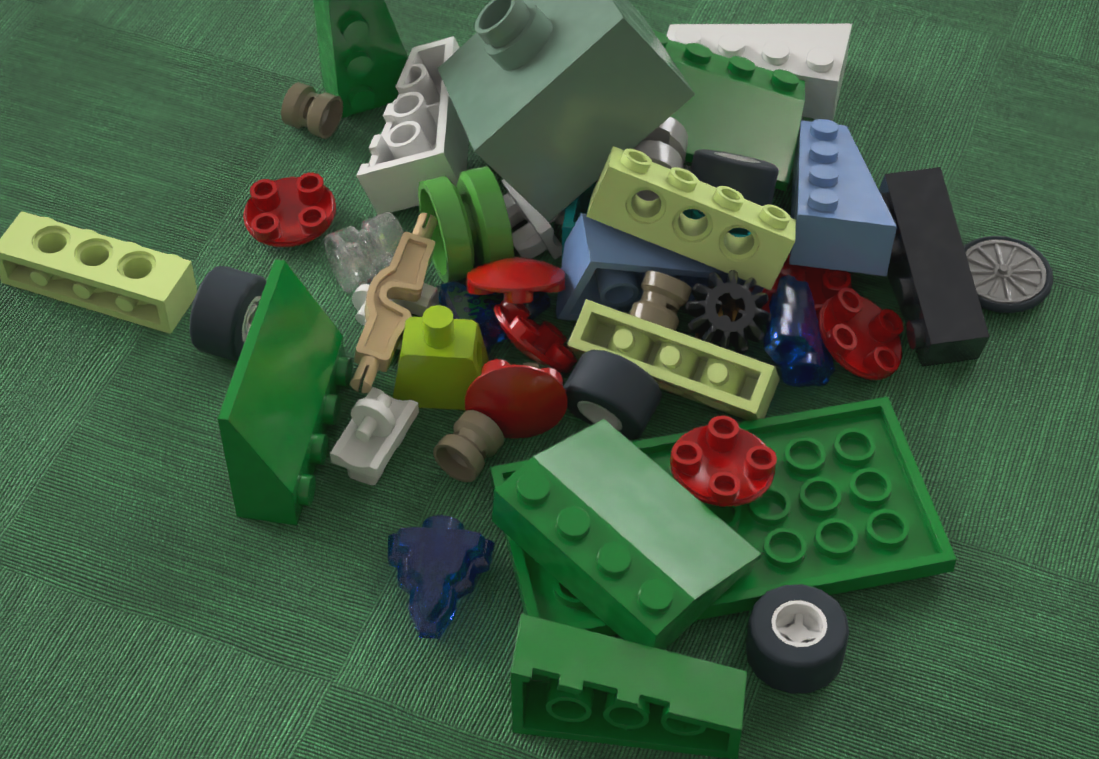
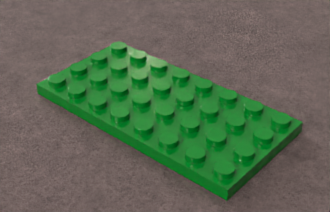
(836, 518)

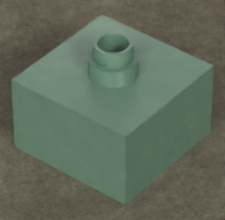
(557, 88)

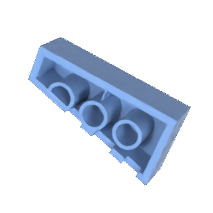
(837, 204)

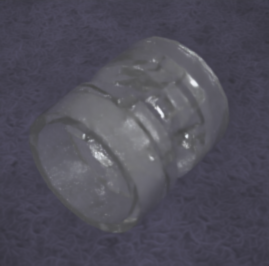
(363, 253)

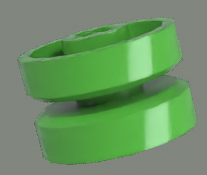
(470, 222)

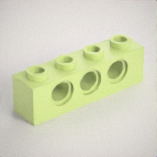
(702, 239)
(96, 272)
(679, 361)

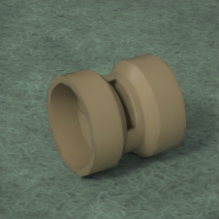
(308, 109)
(661, 299)
(464, 451)

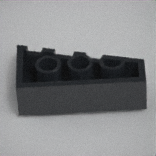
(932, 270)

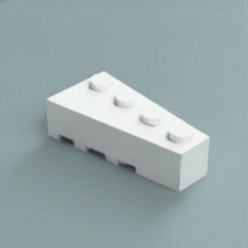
(807, 50)
(420, 134)

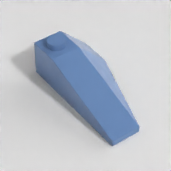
(611, 265)

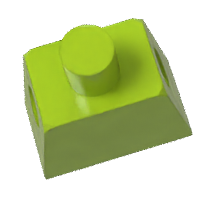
(439, 359)

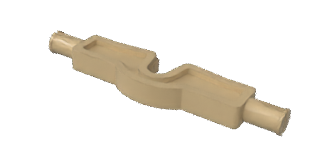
(385, 318)

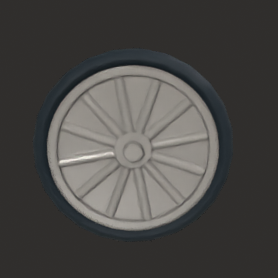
(1008, 273)

